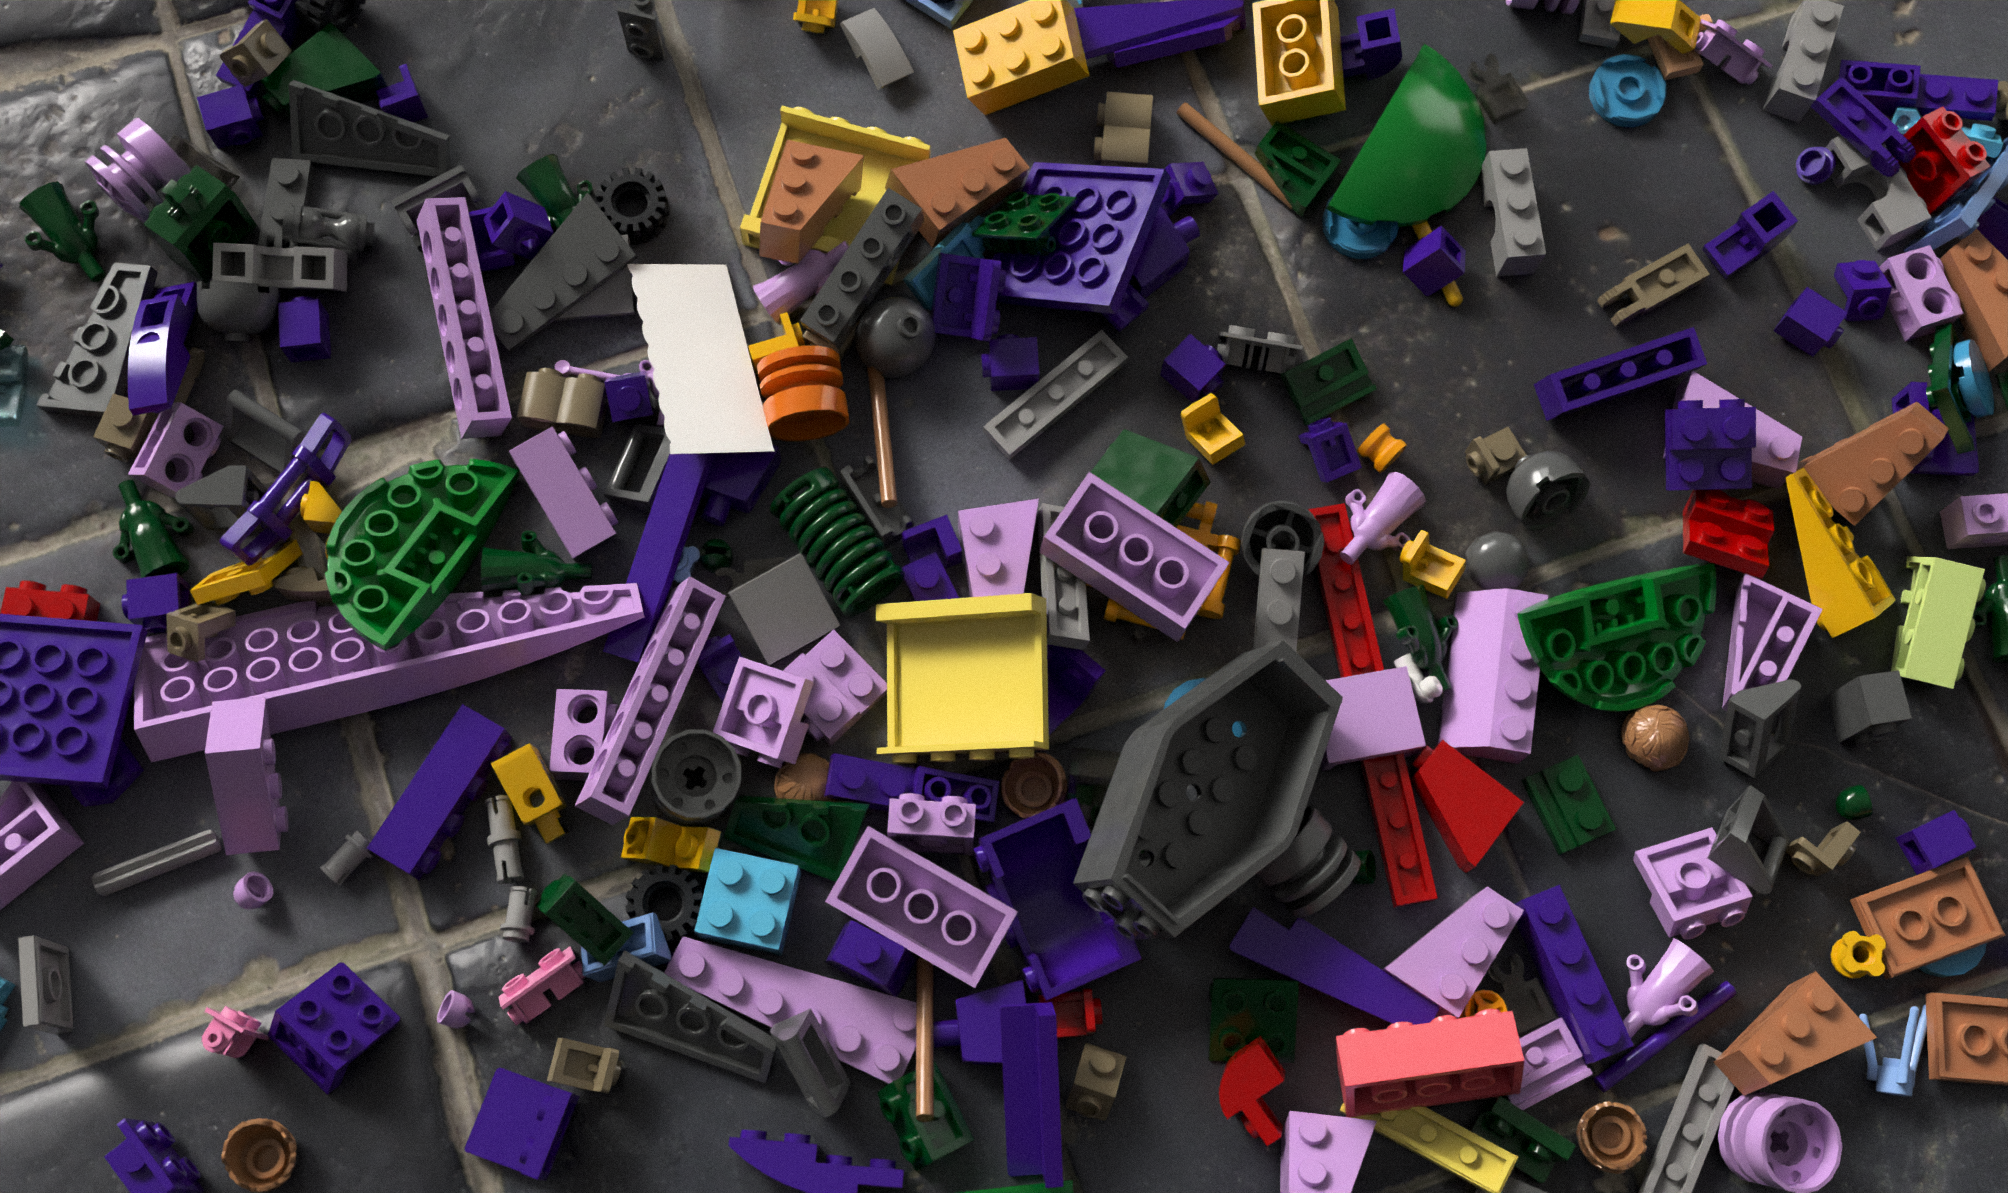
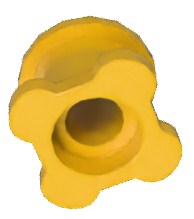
(1867, 952)

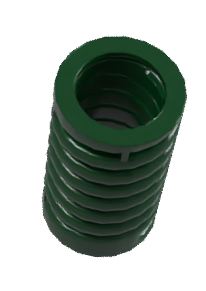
(837, 542)

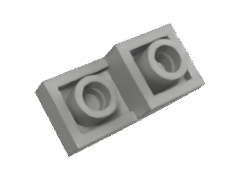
(878, 47)

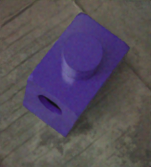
(1163, 253)
(737, 482)
(871, 958)
(979, 1024)

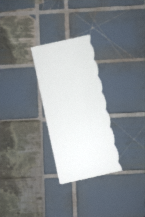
(700, 359)

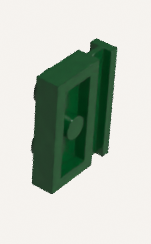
(1328, 381)
(1568, 804)

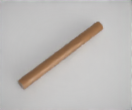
(1230, 149)
(882, 438)
(924, 1041)

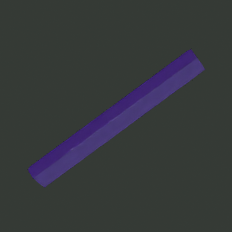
(661, 548)

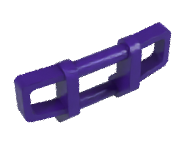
(276, 526)

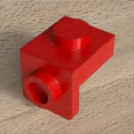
(1076, 1013)

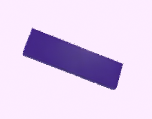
(1031, 1091)

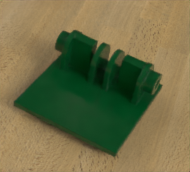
(1024, 223)
(1253, 1008)

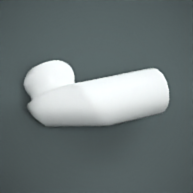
(1423, 688)

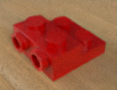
(1943, 159)
(1728, 531)
(34, 600)

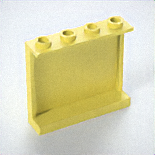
(880, 154)
(966, 677)

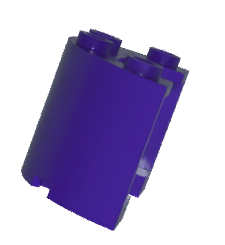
(1054, 928)

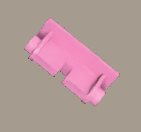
(527, 992)
(231, 1032)

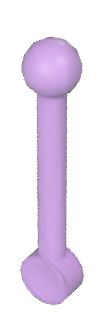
(564, 367)

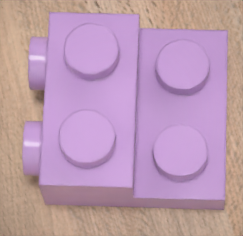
(841, 690)
(764, 712)
(932, 825)
(1689, 887)

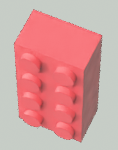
(1429, 1063)

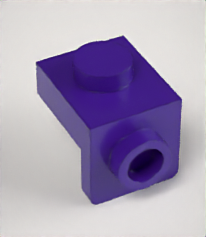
(1188, 185)
(489, 255)
(1865, 289)
(124, 773)

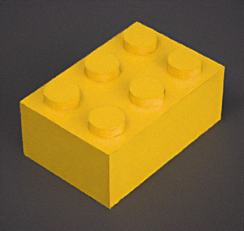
(1020, 53)
(1298, 59)

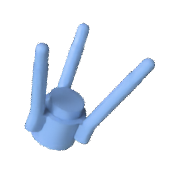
(1898, 1075)

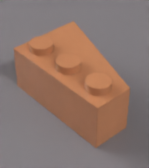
(959, 185)
(805, 196)
(1981, 282)
(1871, 463)
(1792, 1034)

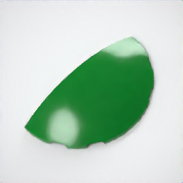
(1420, 151)
(411, 543)
(1623, 637)

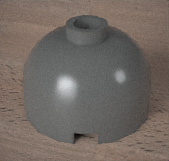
(237, 308)
(895, 337)
(1545, 487)
(1282, 527)

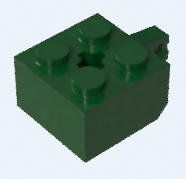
(195, 216)

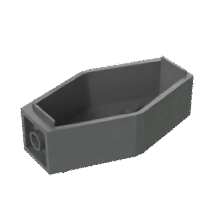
(1246, 789)

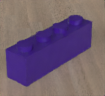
(1620, 373)
(440, 793)
(1571, 975)

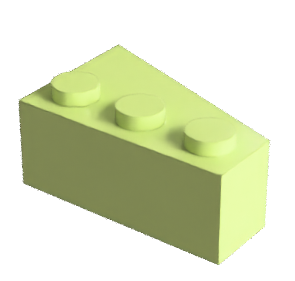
(1937, 620)

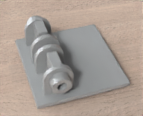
(1278, 353)

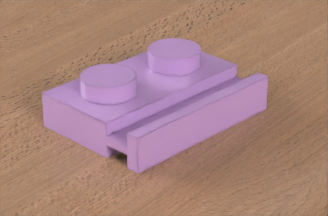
(1550, 1064)

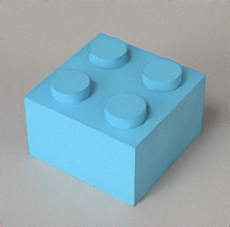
(748, 901)

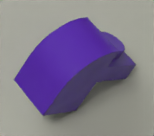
(1374, 48)
(1752, 237)

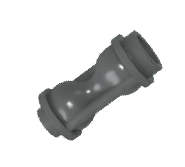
(309, 226)

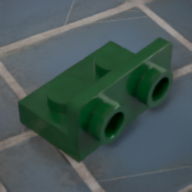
(1523, 1136)
(924, 1141)

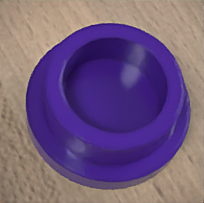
(1815, 165)

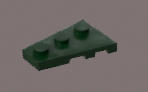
(1944, 389)
(798, 832)

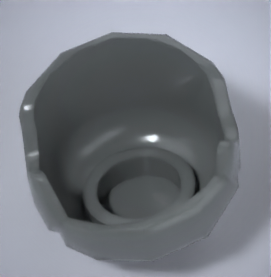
(1497, 561)

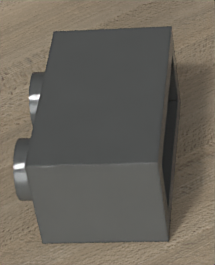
(1869, 708)

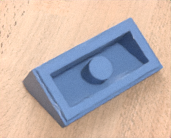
(645, 943)

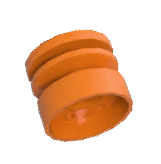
(803, 393)

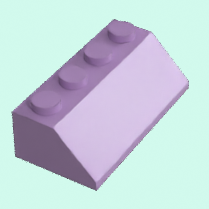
(1133, 556)
(1491, 677)
(922, 907)

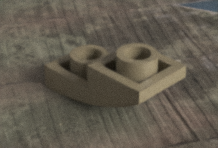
(303, 585)

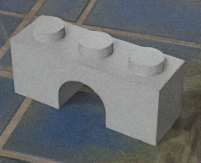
(1808, 50)
(1897, 206)
(1518, 234)
(281, 267)

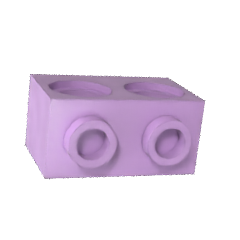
(1911, 295)
(167, 443)
(572, 736)

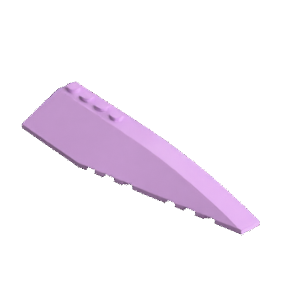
(323, 670)

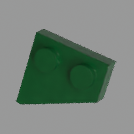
(1296, 165)

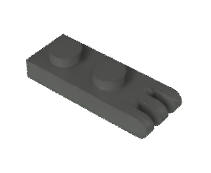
(288, 185)

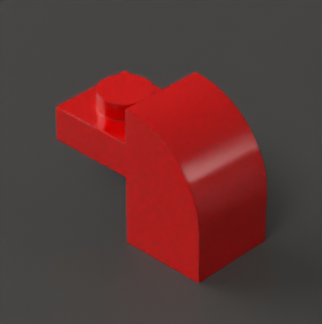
(1244, 1082)

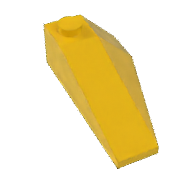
(1836, 577)

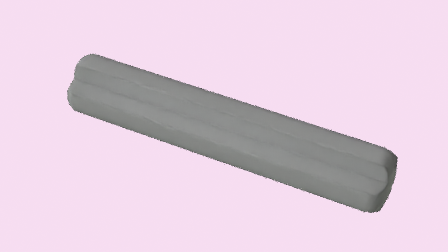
(156, 862)

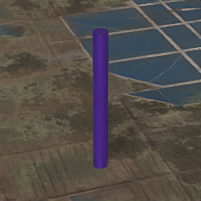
(1663, 1037)

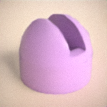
(253, 891)
(453, 1010)

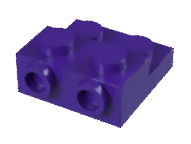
(1709, 445)

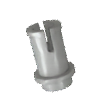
(347, 857)
(519, 914)

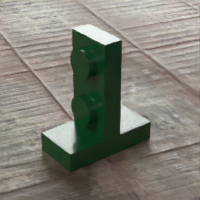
(584, 918)

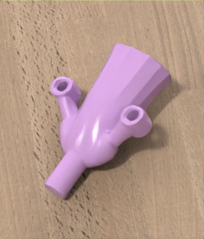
(797, 283)
(1389, 509)
(1665, 988)

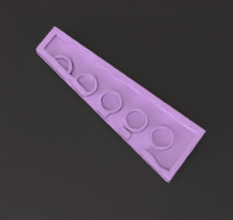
(862, 1025)

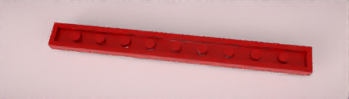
(1386, 776)

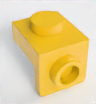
(816, 14)
(791, 338)
(1210, 430)
(1431, 566)

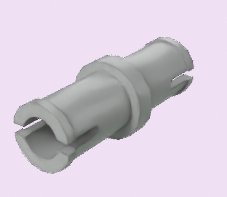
(504, 840)

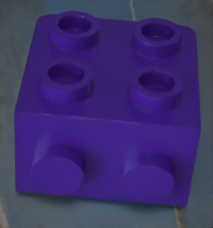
(967, 296)

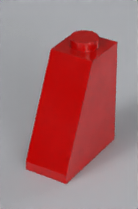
(1462, 802)

